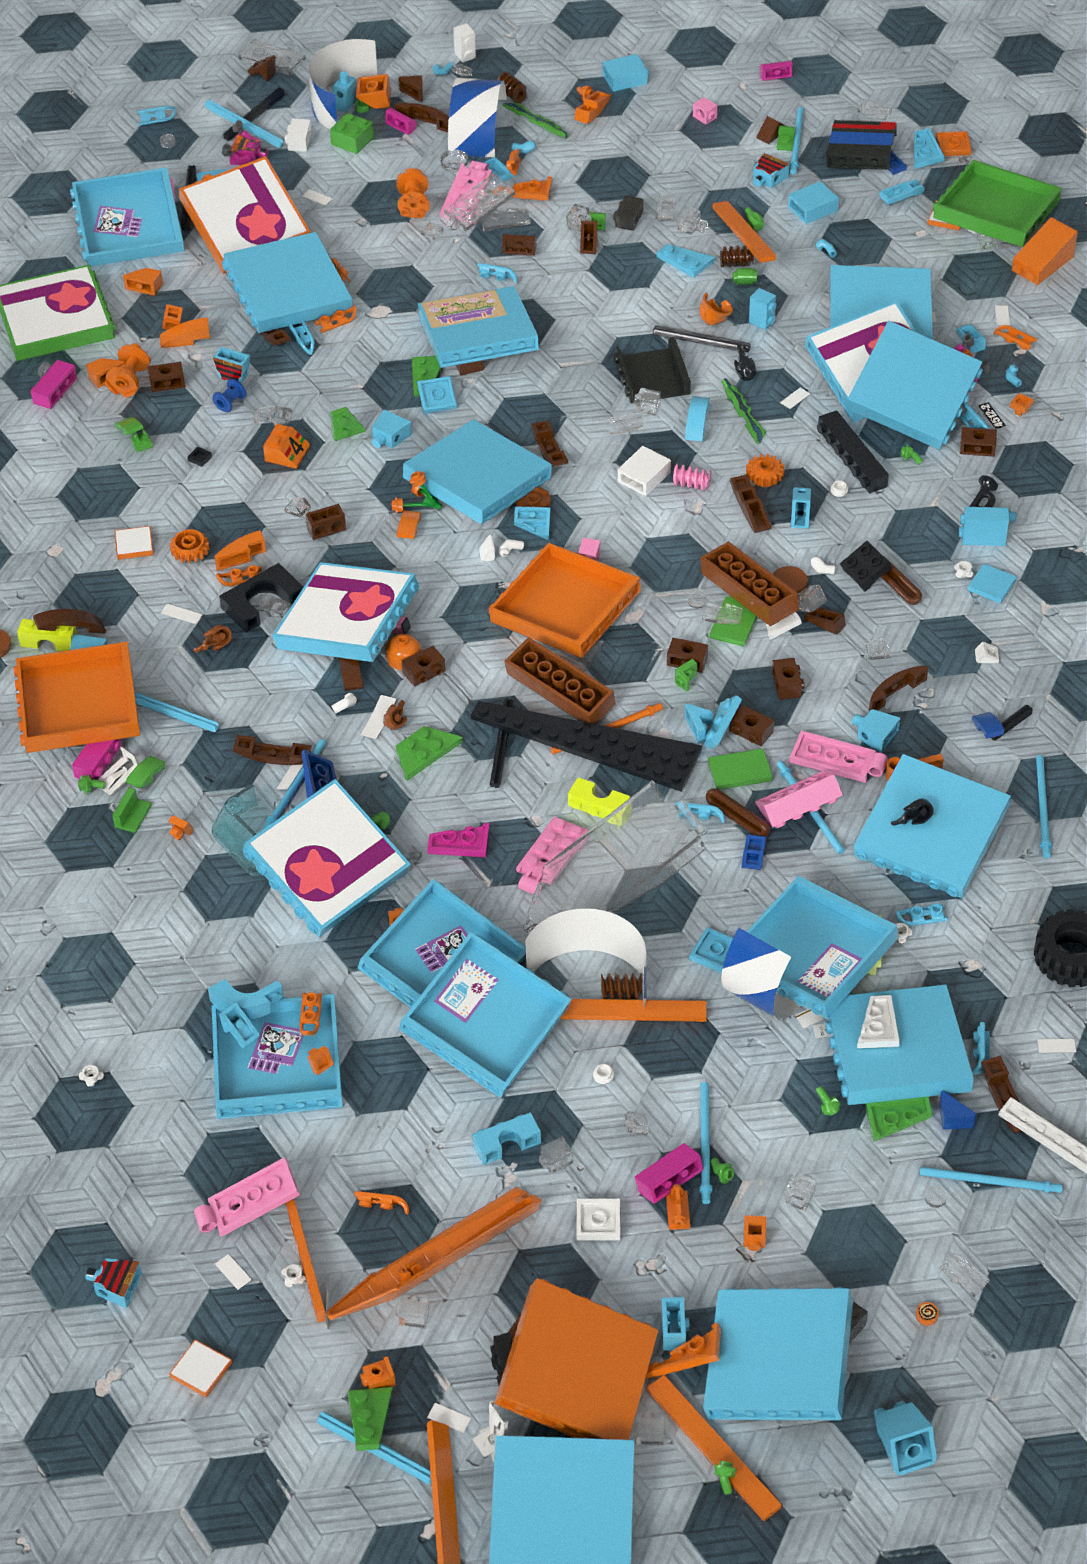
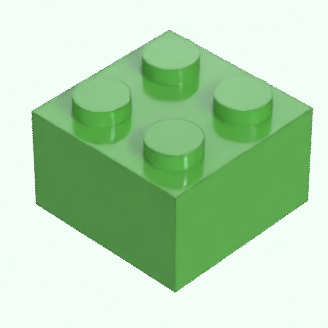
(352, 133)

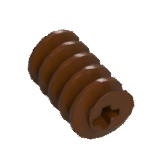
(514, 88)
(736, 256)
(621, 986)

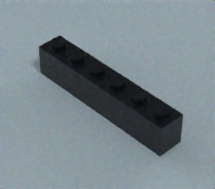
(853, 451)

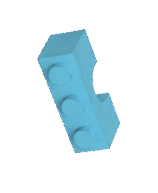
(520, 1130)

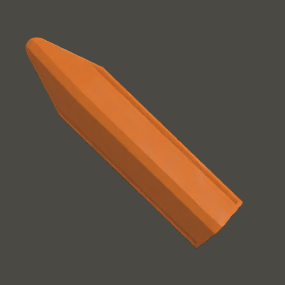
(438, 1252)

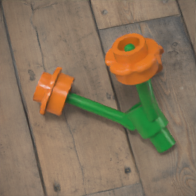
(418, 479)

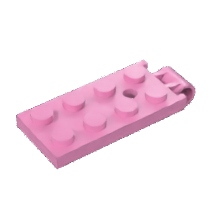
(476, 173)
(832, 756)
(551, 842)
(256, 1197)

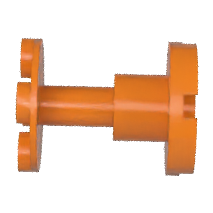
(412, 186)
(123, 378)

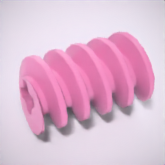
(691, 478)

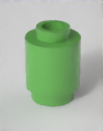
(744, 276)

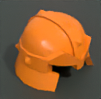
(712, 313)

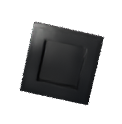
(199, 456)

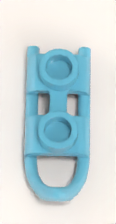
(159, 114)
(499, 272)
(302, 339)
(970, 414)
(704, 811)
(917, 914)
(982, 1052)

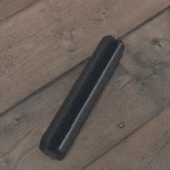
(1015, 719)

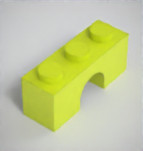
(31, 637)
(583, 797)

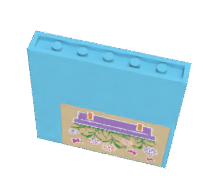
(478, 326)

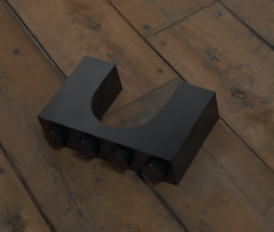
(272, 580)

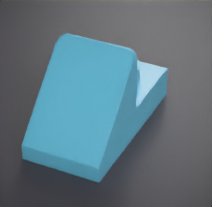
(698, 720)
(236, 1022)

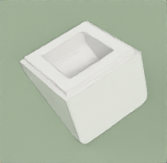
(487, 549)
(986, 653)

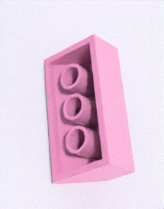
(799, 798)

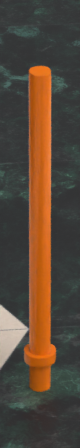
(650, 710)

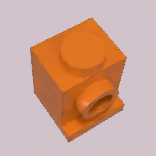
(172, 316)
(754, 1232)
(378, 1375)

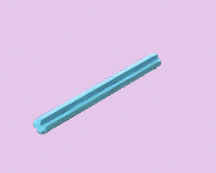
(247, 125)
(176, 712)
(384, 1451)

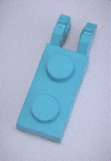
(901, 191)

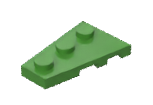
(424, 369)
(895, 1115)
(368, 1415)

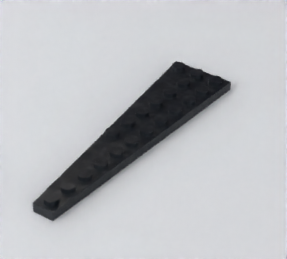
(638, 754)

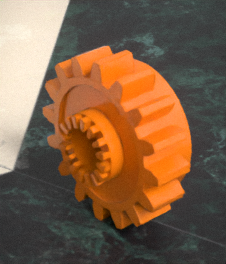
(765, 470)
(189, 545)

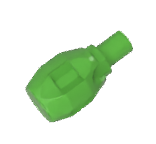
(754, 219)

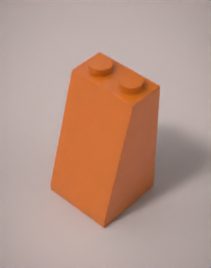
(1045, 251)

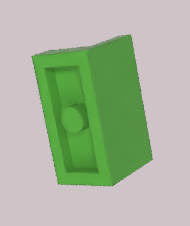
(130, 811)

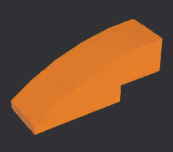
(591, 107)
(185, 333)
(240, 551)

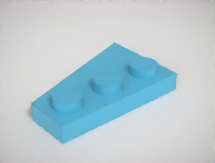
(926, 149)
(685, 260)
(721, 721)

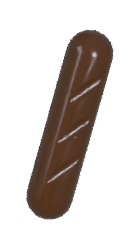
(902, 585)
(737, 812)

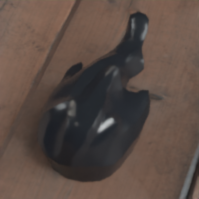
(745, 367)
(918, 811)

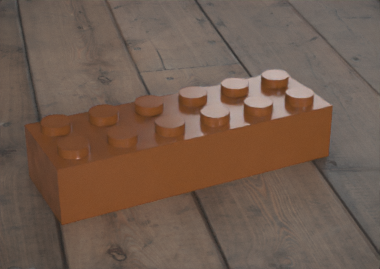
(749, 583)
(559, 682)

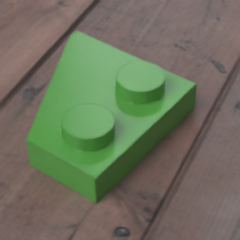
(344, 424)

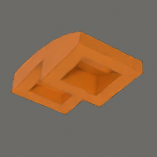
(408, 524)

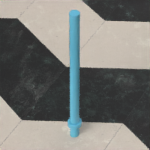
(793, 165)
(787, 773)
(292, 789)
(1045, 844)
(988, 1179)
(705, 1188)

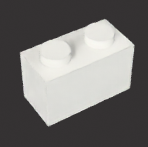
(464, 42)
(298, 134)

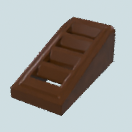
(832, 621)

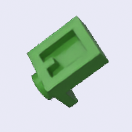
(785, 138)
(685, 673)

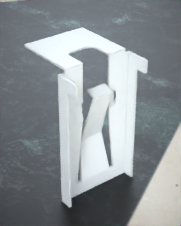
(109, 777)
(482, 1441)

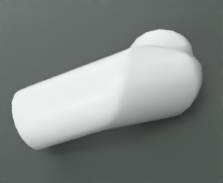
(508, 545)
(820, 567)
(348, 701)

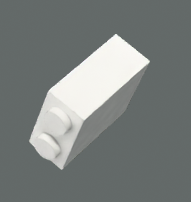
(644, 470)

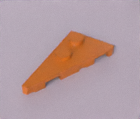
(533, 189)
(690, 1354)

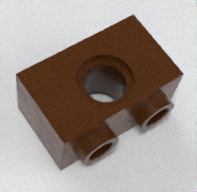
(166, 376)
(978, 441)
(682, 651)
(423, 666)
(787, 678)
(752, 725)

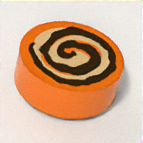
(927, 1313)

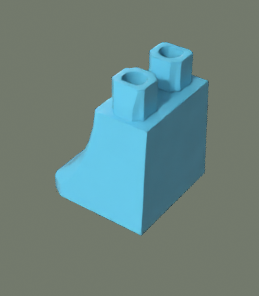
(906, 1437)

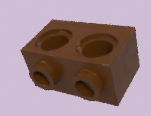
(325, 521)

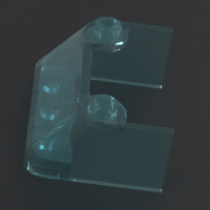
(232, 831)

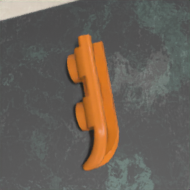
(511, 163)
(339, 315)
(1011, 336)
(237, 574)
(309, 1016)
(386, 1201)

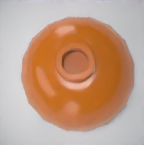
(400, 648)

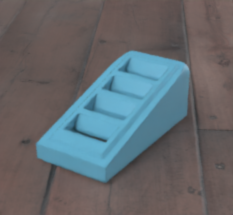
(979, 339)

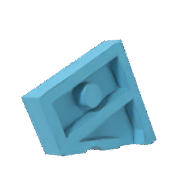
(534, 520)

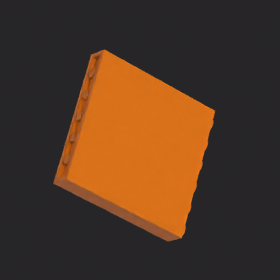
(576, 1365)

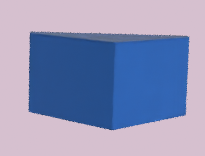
(955, 1114)

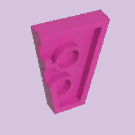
(465, 842)

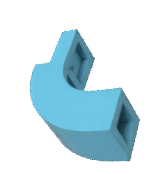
(697, 418)
(252, 1004)

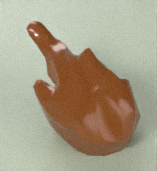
(216, 636)
(392, 718)

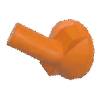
(585, 91)

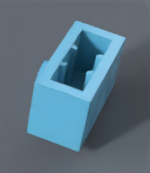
(762, 309)
(673, 1322)

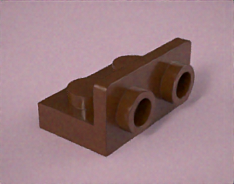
(519, 244)

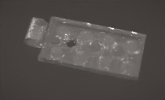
(480, 200)

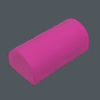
(776, 70)
(400, 121)

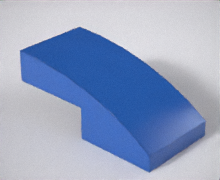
(988, 725)
(753, 852)

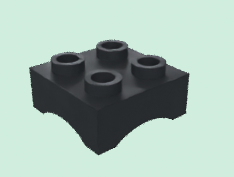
(866, 565)
(500, 1352)

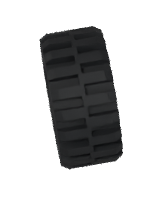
(1051, 959)

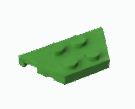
(424, 748)

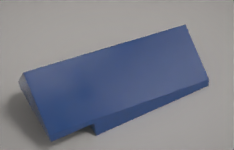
(317, 772)

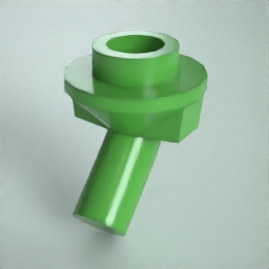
(908, 452)
(86, 783)
(382, 820)
(830, 1105)
(724, 1171)
(725, 1470)

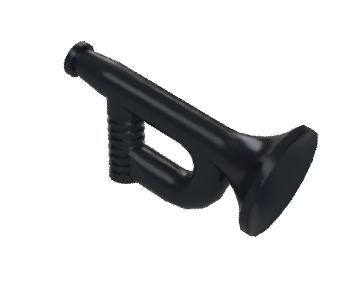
(987, 484)

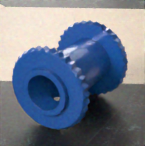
(224, 400)

